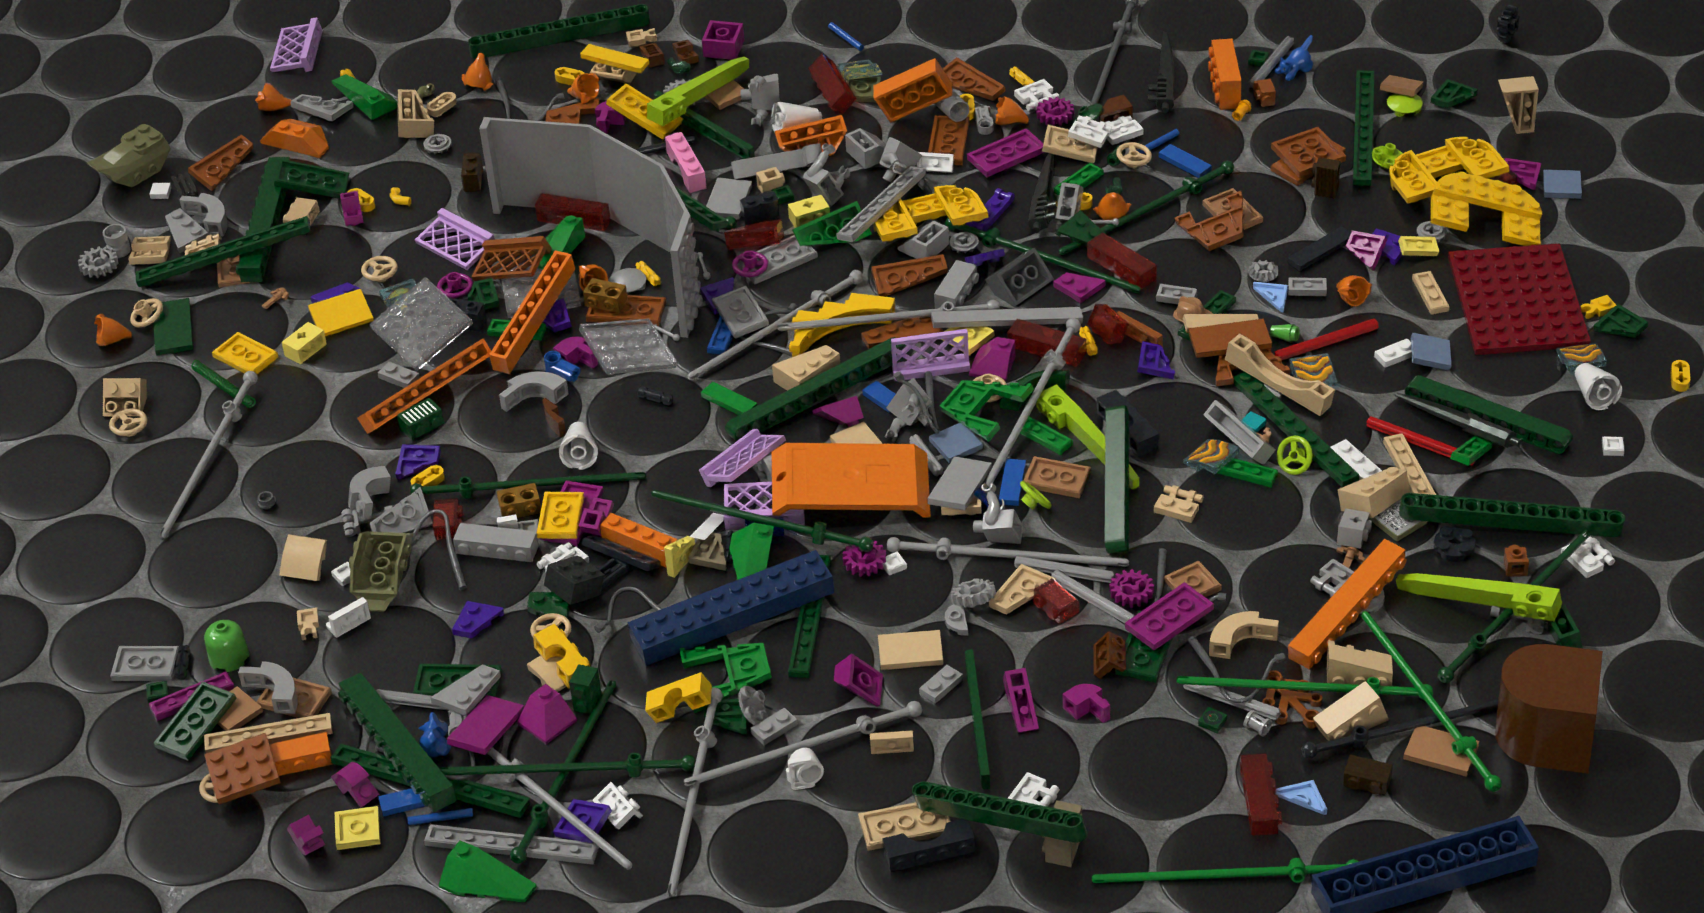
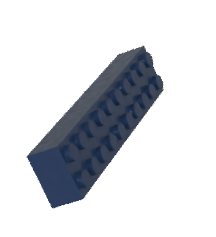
(731, 607)
(1426, 869)

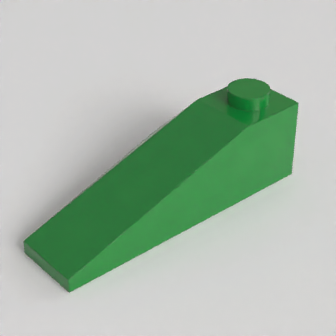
(365, 97)
(824, 229)
(564, 237)
(751, 549)
(477, 872)

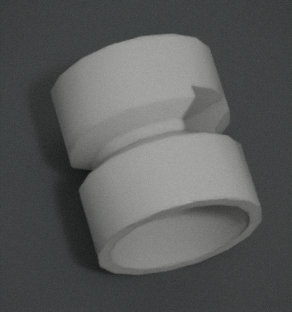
(117, 239)

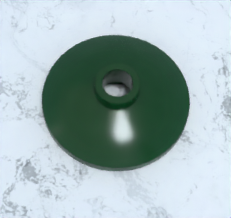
(1091, 111)

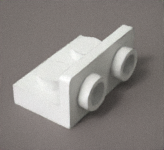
(348, 617)
(621, 806)

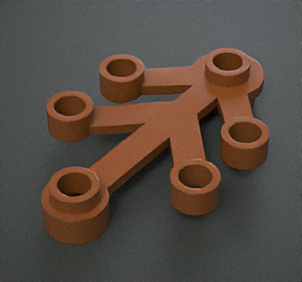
(1293, 698)

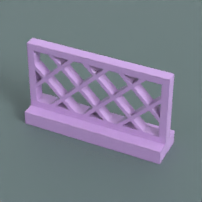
(308, 46)
(454, 223)
(936, 365)
(739, 457)
(792, 515)

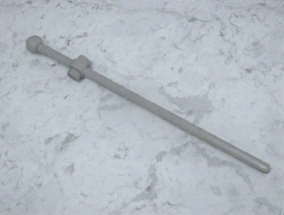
(818, 298)
(947, 306)
(1054, 360)
(231, 412)
(945, 548)
(863, 724)
(707, 740)
(581, 826)

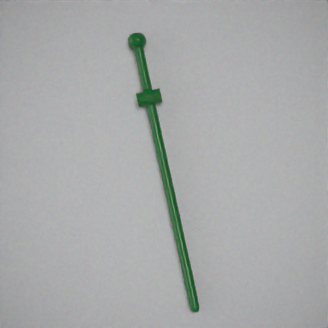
(1373, 682)
(1462, 744)
(1295, 870)

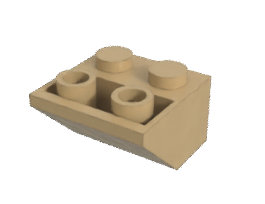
(613, 73)
(123, 394)

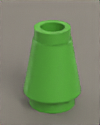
(1285, 332)

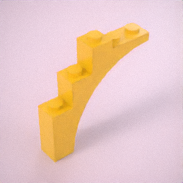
(856, 306)

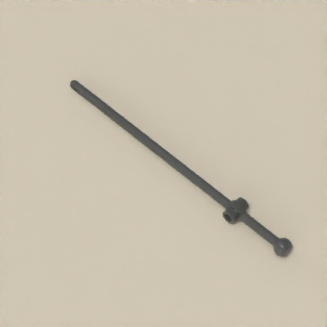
(1121, 27)

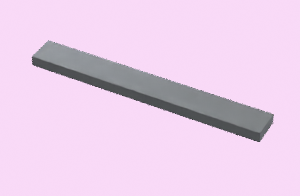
(881, 204)
(1004, 317)
(503, 843)

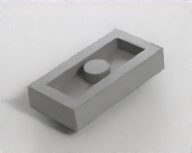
(1307, 286)
(1172, 293)
(398, 375)
(941, 684)
(774, 726)

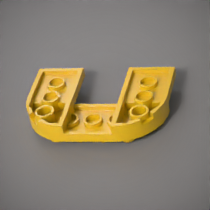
(1416, 174)
(947, 200)
(1519, 209)

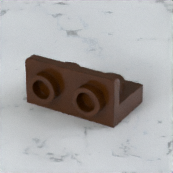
(1109, 653)

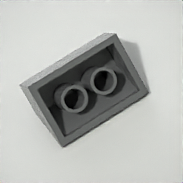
(1020, 278)

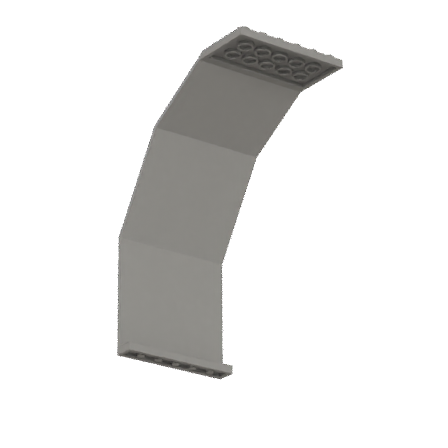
(591, 165)

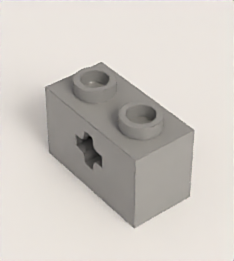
(1069, 201)
(1354, 528)

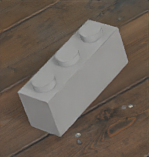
(956, 284)

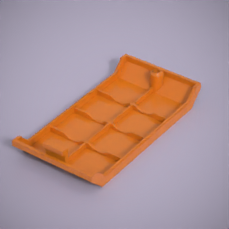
(850, 477)

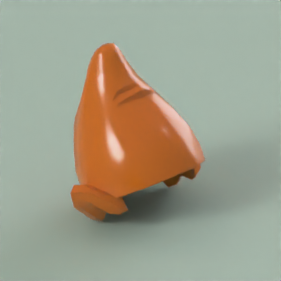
(478, 74)
(585, 87)
(271, 99)
(1009, 112)
(1112, 207)
(588, 272)
(1354, 290)
(110, 331)

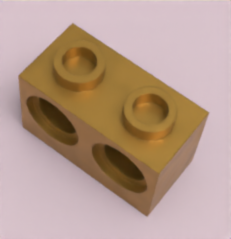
(605, 295)
(519, 501)

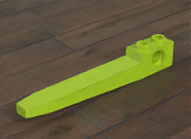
(674, 102)
(1065, 412)
(1524, 599)

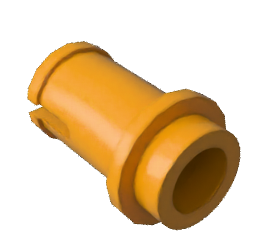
(1244, 107)

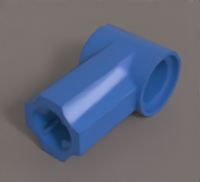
(561, 367)

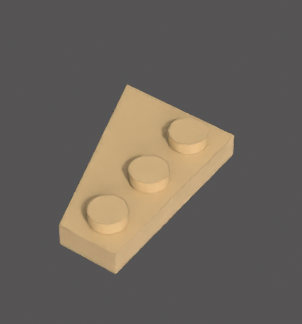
(1018, 589)

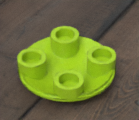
(1404, 104)
(1385, 155)

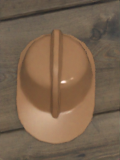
(1189, 306)

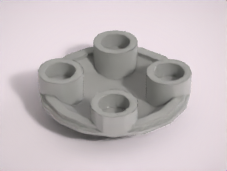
(631, 277)
(752, 704)

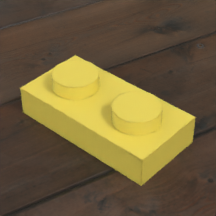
(1418, 246)

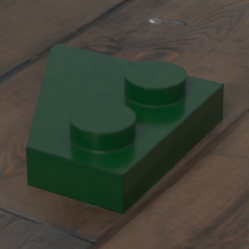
(1452, 93)
(1079, 228)
(484, 292)
(729, 716)

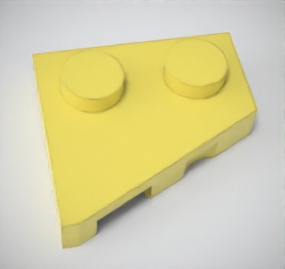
(677, 554)

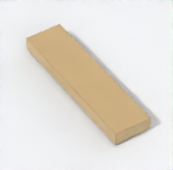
(1200, 320)

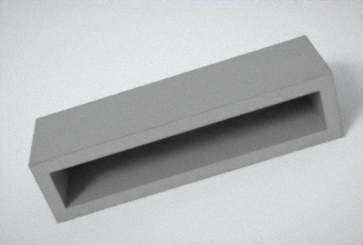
(1239, 432)
(496, 542)

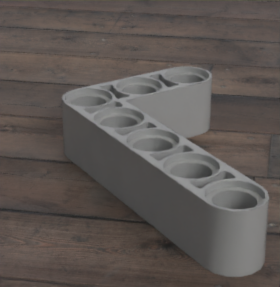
(783, 161)

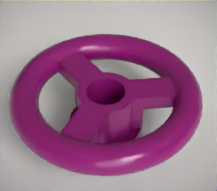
(750, 261)
(454, 283)

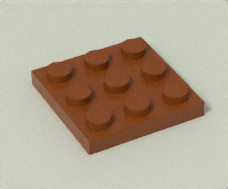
(1305, 148)
(242, 768)

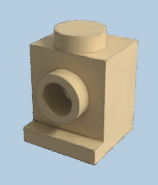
(769, 179)

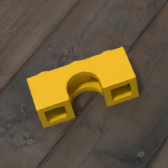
(554, 643)
(663, 701)

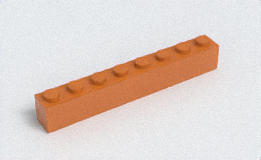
(532, 312)
(424, 386)
(1347, 604)

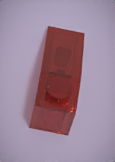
(755, 235)

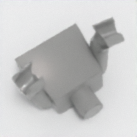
(764, 93)
(898, 158)
(821, 181)
(907, 408)
(998, 523)

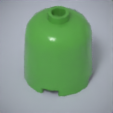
(226, 645)

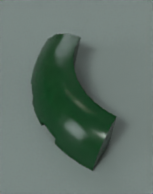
(1058, 377)

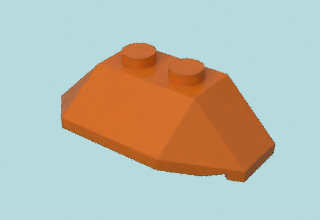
(822, 131)
(297, 137)

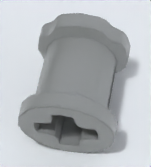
(1257, 723)

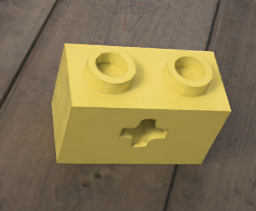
(807, 210)
(304, 343)

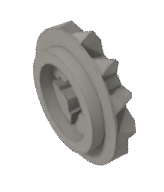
(443, 140)
(1424, 228)
(957, 242)
(1263, 275)

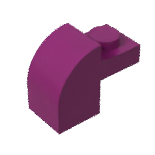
(606, 115)
(351, 208)
(575, 350)
(594, 516)
(1085, 699)
(355, 780)
(306, 835)

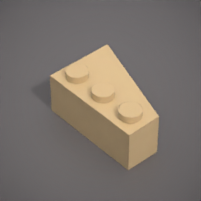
(1521, 102)
(412, 116)
(804, 366)
(1375, 492)
(1354, 666)
(1354, 709)

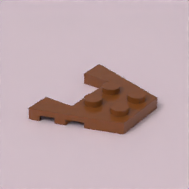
(572, 113)
(1218, 229)
(1224, 368)

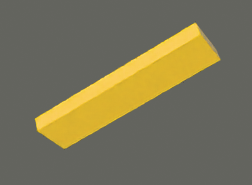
(614, 58)

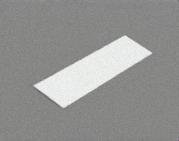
(708, 526)

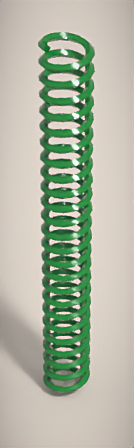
(224, 382)

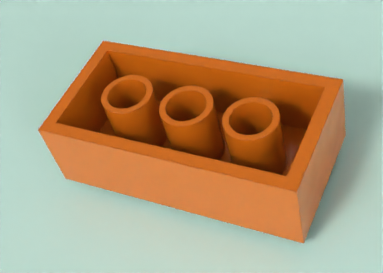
(1224, 74)
(912, 90)

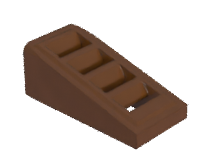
(653, 53)

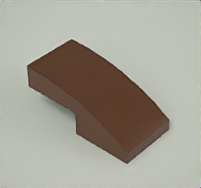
(685, 51)
(552, 417)

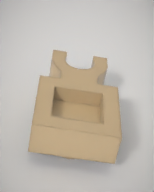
(638, 37)
(308, 622)

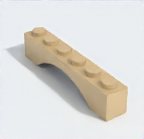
(1248, 357)

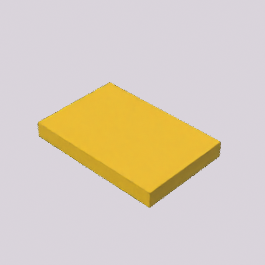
(341, 312)
(245, 354)
(560, 515)

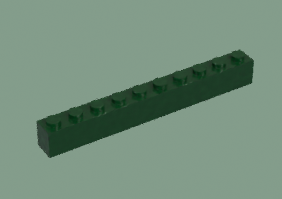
(264, 216)
(396, 742)

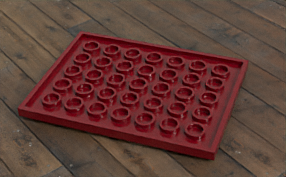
(1518, 299)

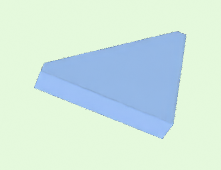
(1273, 293)
(1303, 794)

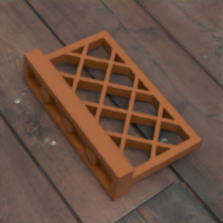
(511, 249)

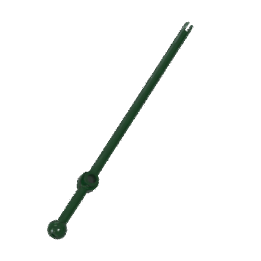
(1189, 185)
(992, 237)
(467, 487)
(818, 532)
(1478, 641)
(633, 765)
(539, 812)

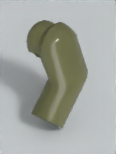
(425, 91)

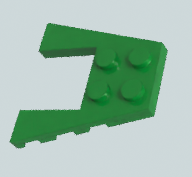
(971, 396)
(745, 665)

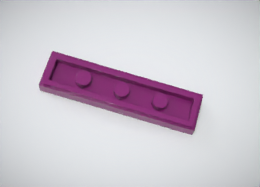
(172, 703)

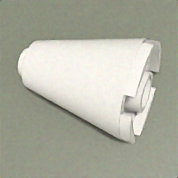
(791, 115)
(1598, 386)
(578, 447)

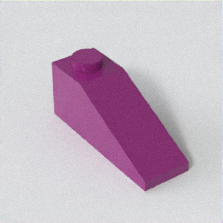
(1020, 700)

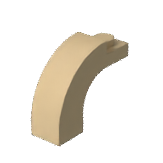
(1239, 627)

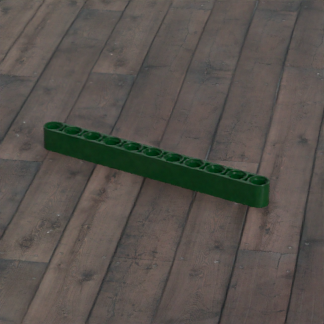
(559, 31)
(813, 390)
(1511, 514)

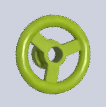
(1304, 456)
(1033, 496)

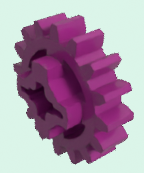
(1055, 111)
(864, 562)
(1131, 588)

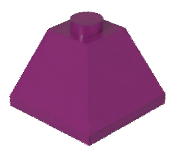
(994, 358)
(841, 412)
(859, 679)
(546, 714)

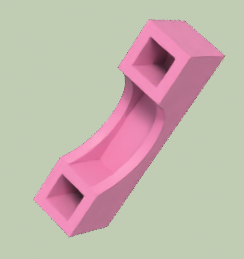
(691, 169)

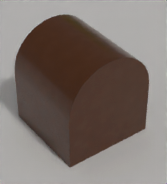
(1549, 706)

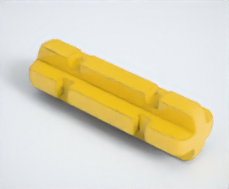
(1020, 76)
(651, 276)
(1090, 343)

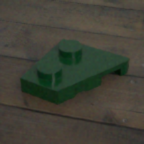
(1621, 322)
(546, 603)

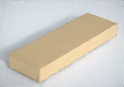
(1430, 292)

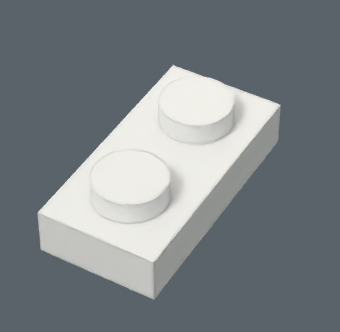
(936, 162)
(1394, 353)

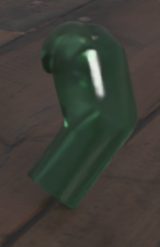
(679, 67)
(1117, 186)

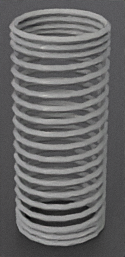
(947, 107)

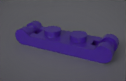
(995, 208)

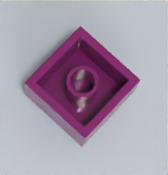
(723, 40)

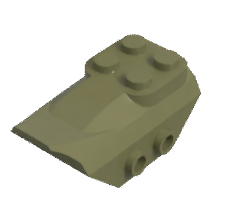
(135, 158)
(378, 566)

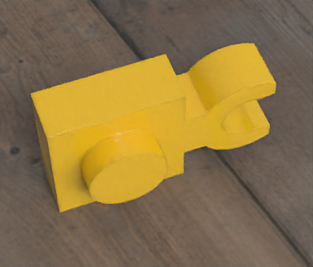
(1598, 306)

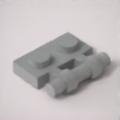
(1334, 573)

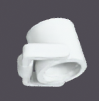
(806, 768)

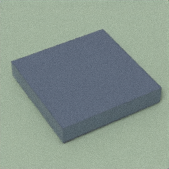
(1562, 184)
(1430, 351)
(955, 442)

